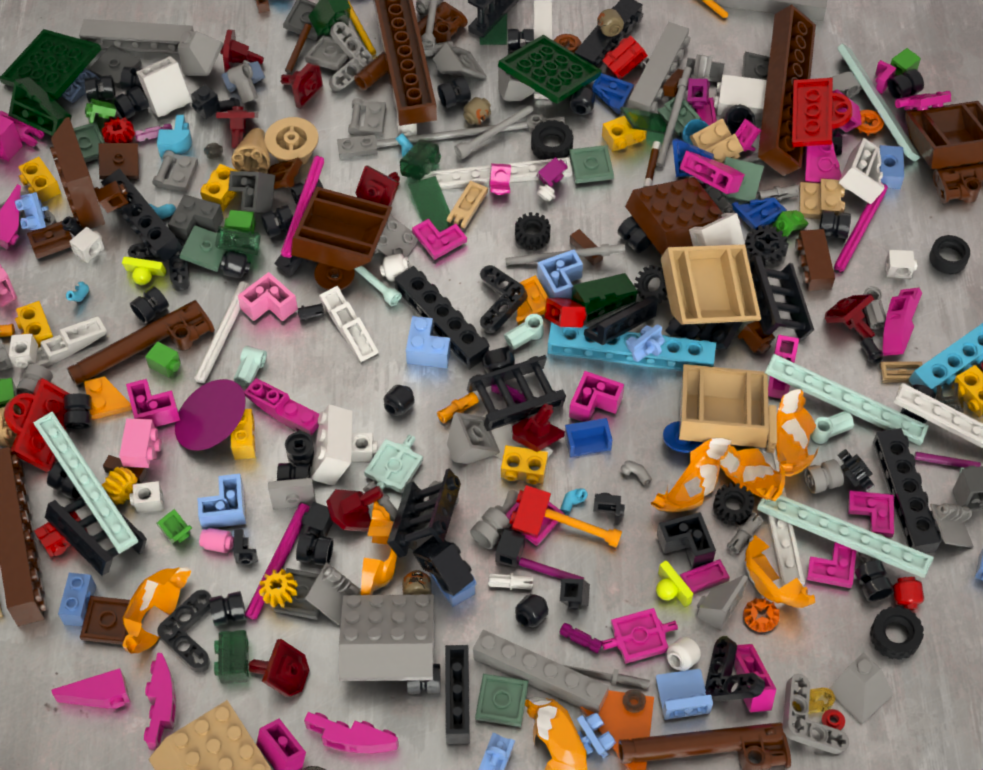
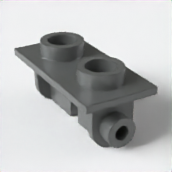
(723, 204)

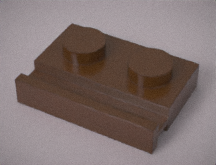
(49, 240)

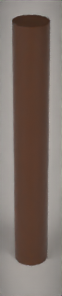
(298, 47)

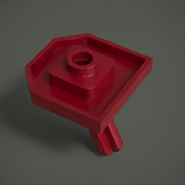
(237, 52)
(304, 83)
(237, 122)
(377, 186)
(850, 313)
(537, 431)
(351, 508)
(285, 669)

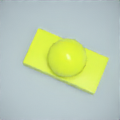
(143, 269)
(672, 585)

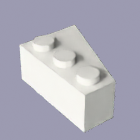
(863, 172)
(332, 445)

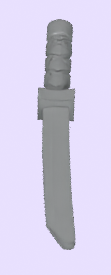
(615, 677)

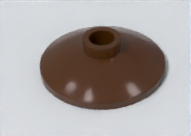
(325, 273)

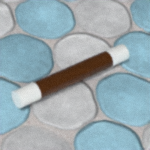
(652, 164)

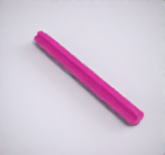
(307, 192)
(858, 232)
(278, 558)

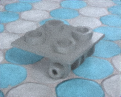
(396, 239)
(951, 523)
(328, 592)

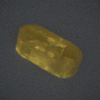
(817, 706)

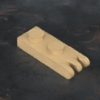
(467, 204)

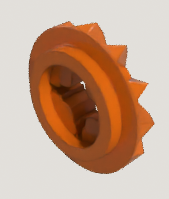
(871, 117)
(761, 624)

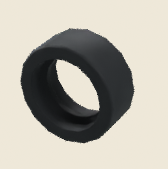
(954, 243)

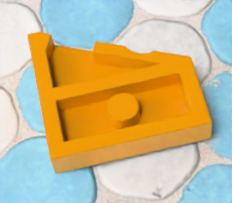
(535, 300)
(105, 398)

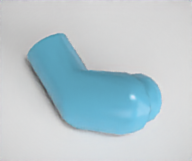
(405, 144)
(164, 211)
(80, 293)
(572, 498)

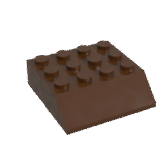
(948, 134)
(75, 177)
(670, 210)
(339, 229)

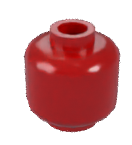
(908, 593)

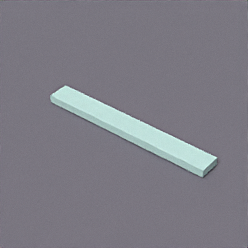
(878, 102)
(845, 398)
(86, 482)
(848, 535)

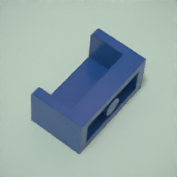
(588, 437)

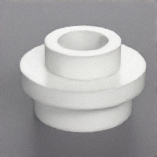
(546, 193)

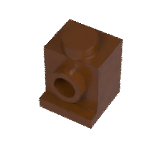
(112, 196)
(755, 338)

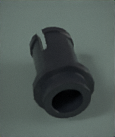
(223, 106)
(70, 224)
(310, 311)
(874, 354)

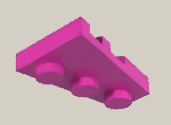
(821, 164)

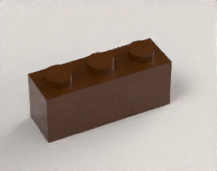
(815, 260)

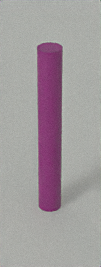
(945, 460)
(554, 572)

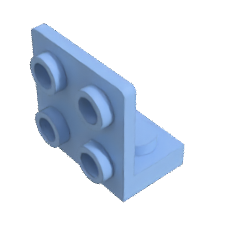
(683, 694)

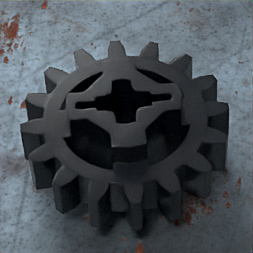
(766, 244)
(856, 470)

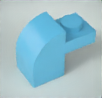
(175, 140)

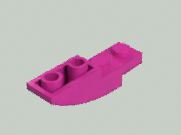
(899, 321)
(281, 407)
(163, 700)
(359, 739)

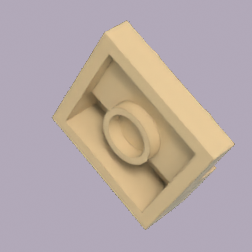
(718, 141)
(820, 197)

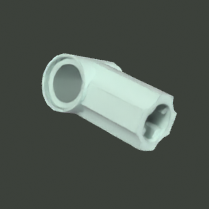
(525, 332)
(251, 361)
(831, 426)

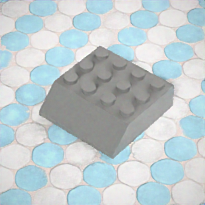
(386, 638)

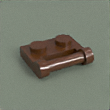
(285, 172)

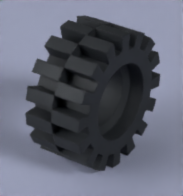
(532, 222)
(645, 278)
(733, 493)

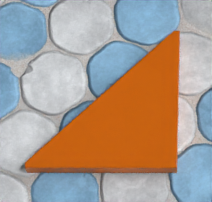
(623, 723)

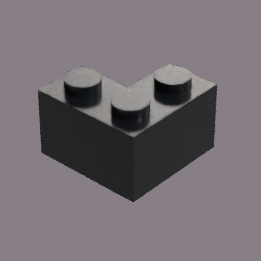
(688, 534)
(445, 564)

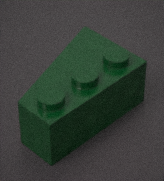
(328, 13)
(35, 107)
(604, 296)

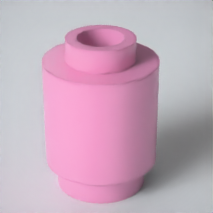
(216, 540)

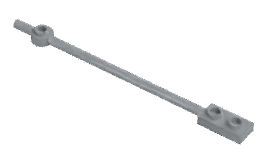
(368, 144)

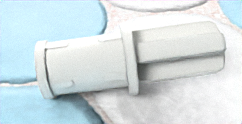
(510, 581)

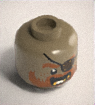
(610, 22)
(477, 111)
(416, 583)

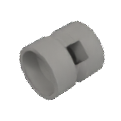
(31, 376)
(823, 476)
(488, 530)

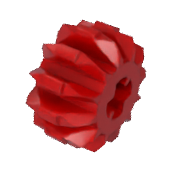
(118, 131)

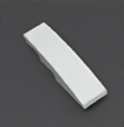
(348, 324)
(70, 341)

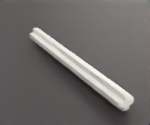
(220, 336)

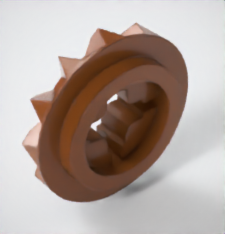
(564, 39)

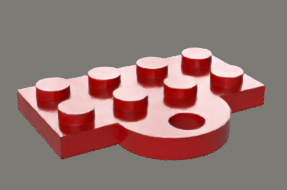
(817, 112)
(28, 442)

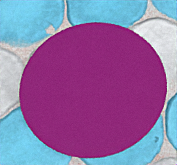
(210, 414)

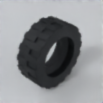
(551, 128)
(908, 620)

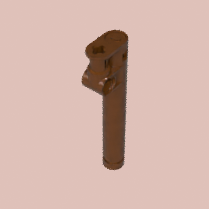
(446, 24)
(959, 182)
(186, 322)
(763, 742)

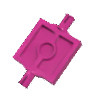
(922, 101)
(639, 635)

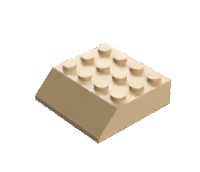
(710, 284)
(724, 405)
(210, 743)

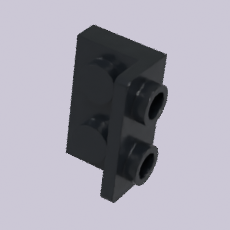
(719, 333)

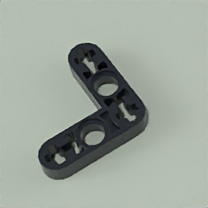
(174, 272)
(506, 292)
(180, 635)
(724, 653)

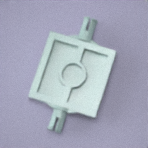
(394, 465)

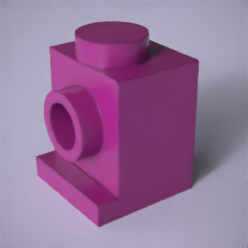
(698, 86)
(552, 172)

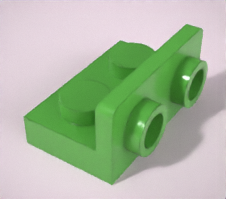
(103, 109)

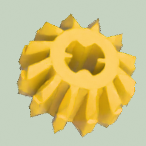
(119, 484)
(284, 582)

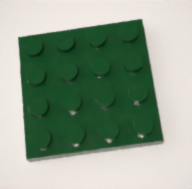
(52, 62)
(549, 69)

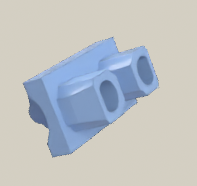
(33, 211)
(648, 343)
(602, 743)
(497, 753)

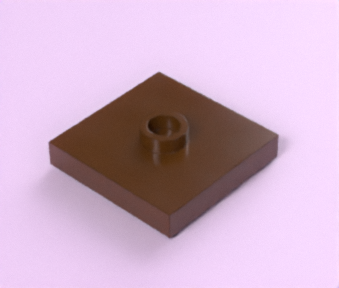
(116, 156)
(104, 620)

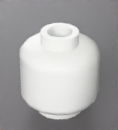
(394, 266)
(683, 654)

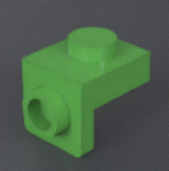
(790, 221)
(174, 527)

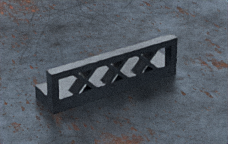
(623, 321)

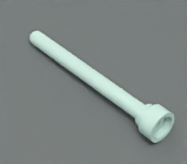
(390, 295)

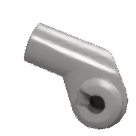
(637, 469)
(509, 502)

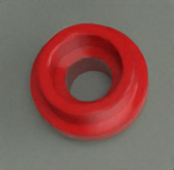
(836, 714)

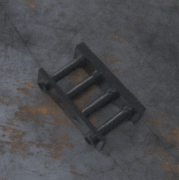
(488, 14)
(769, 307)
(515, 411)
(413, 503)
(79, 538)

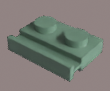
(685, 115)

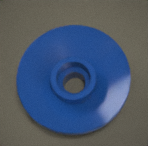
(671, 438)

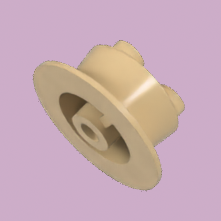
(291, 139)

